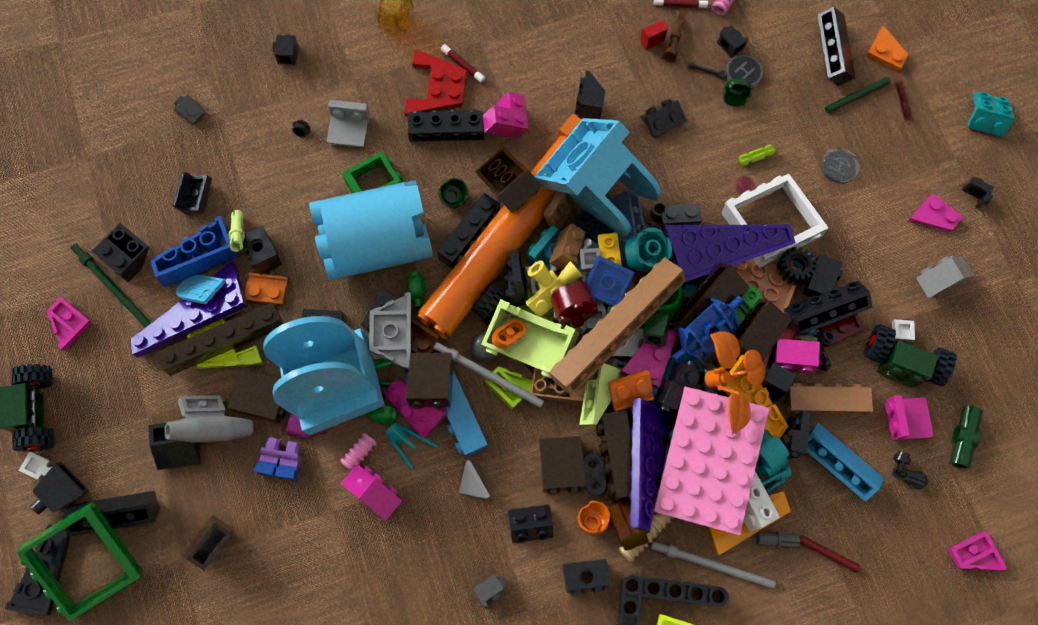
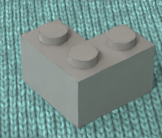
(949, 273)

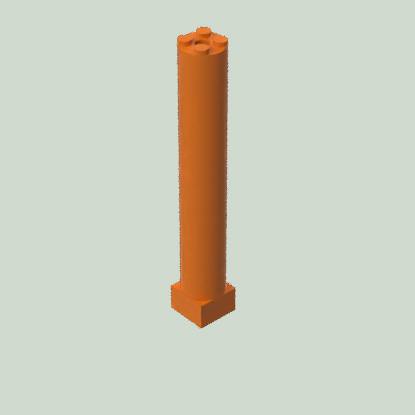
(488, 254)

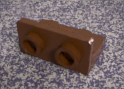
(422, 338)

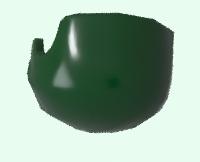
(737, 92)
(453, 193)

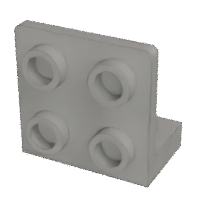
(348, 123)

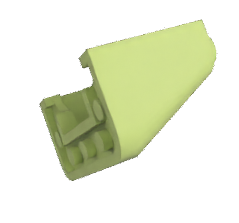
(541, 345)

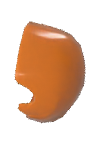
(594, 518)

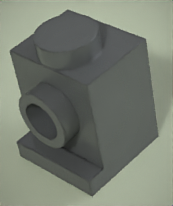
(490, 589)

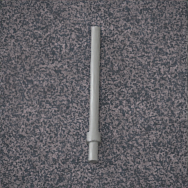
(489, 375)
(672, 551)

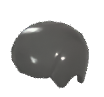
(479, 351)

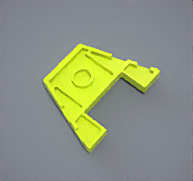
(230, 358)

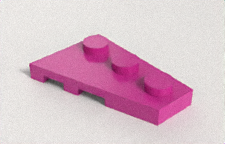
(423, 419)

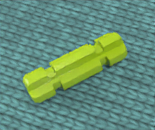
(756, 155)

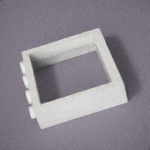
(798, 198)

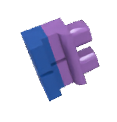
(279, 463)

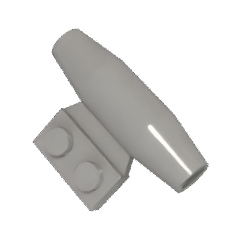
(206, 421)

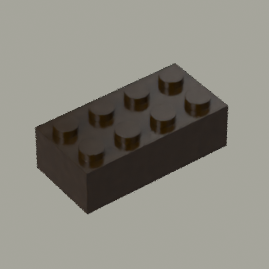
(508, 179)
(616, 450)

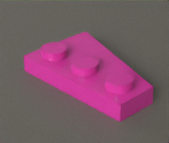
(651, 358)

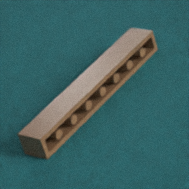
(617, 326)

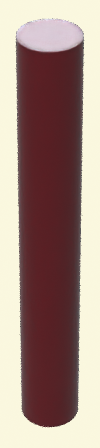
(829, 554)

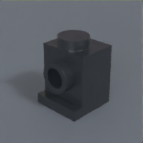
(732, 41)

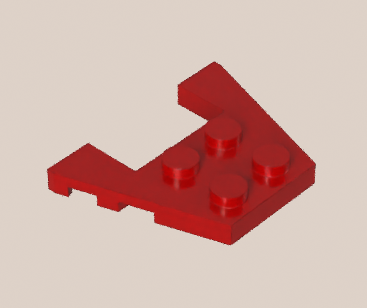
(445, 84)

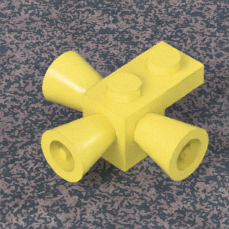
(548, 283)

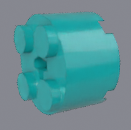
(647, 249)
(771, 456)

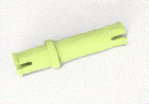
(236, 233)

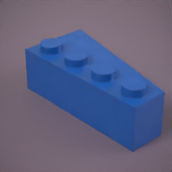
(195, 254)

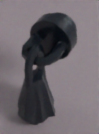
(826, 339)
(915, 478)

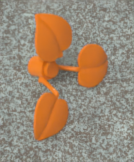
(727, 351)

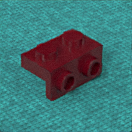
(844, 328)

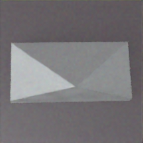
(472, 484)

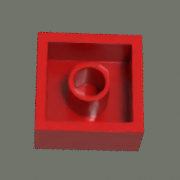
(653, 34)

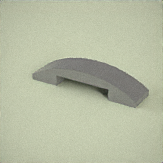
(587, 260)

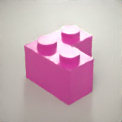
(508, 117)
(796, 355)
(371, 491)

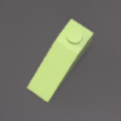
(597, 394)

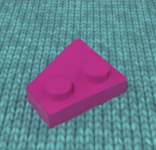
(936, 214)
(66, 322)
(977, 553)

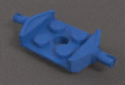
(696, 338)

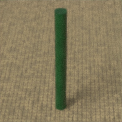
(866, 90)

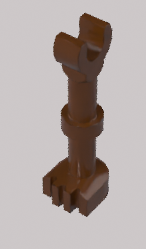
(670, 53)

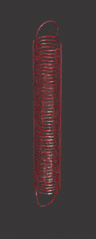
(904, 99)

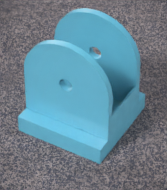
(591, 164)
(327, 376)

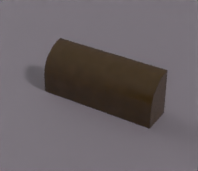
(721, 284)
(760, 329)

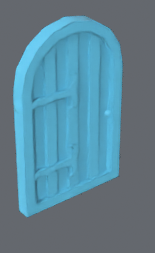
(199, 288)

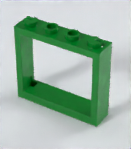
(53, 589)

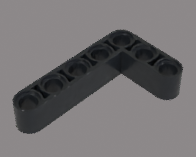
(663, 594)

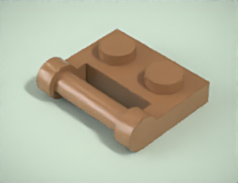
(558, 210)

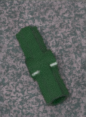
(966, 437)

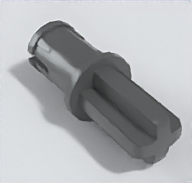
(777, 540)

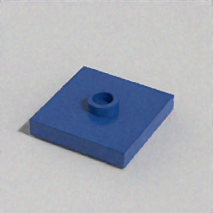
(608, 281)

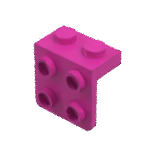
(908, 418)

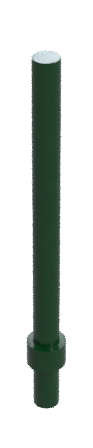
(87, 260)

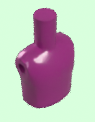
(294, 428)

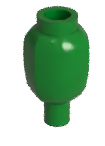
(416, 285)
(383, 415)

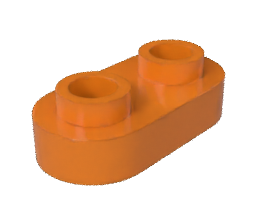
(505, 336)

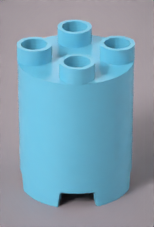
(371, 230)

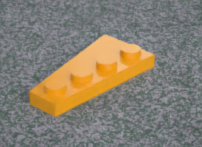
(757, 395)
(725, 540)

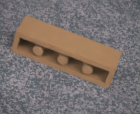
(829, 400)

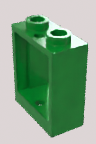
(370, 163)

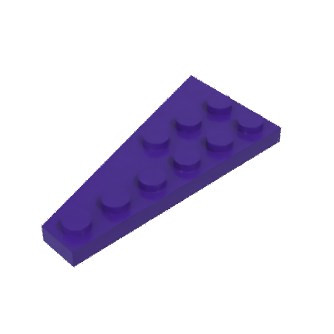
(702, 247)
(190, 316)
(647, 459)

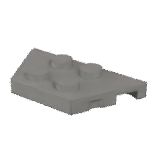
(392, 331)

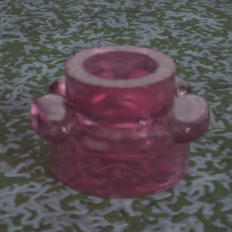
(744, 181)

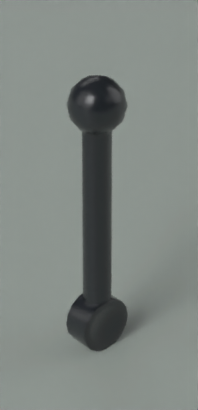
(721, 74)

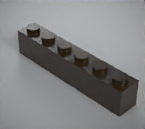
(219, 339)

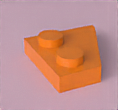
(887, 50)

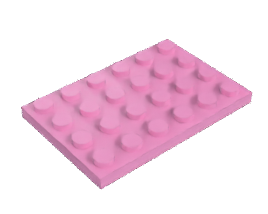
(707, 465)

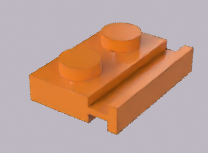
(266, 289)
(629, 388)

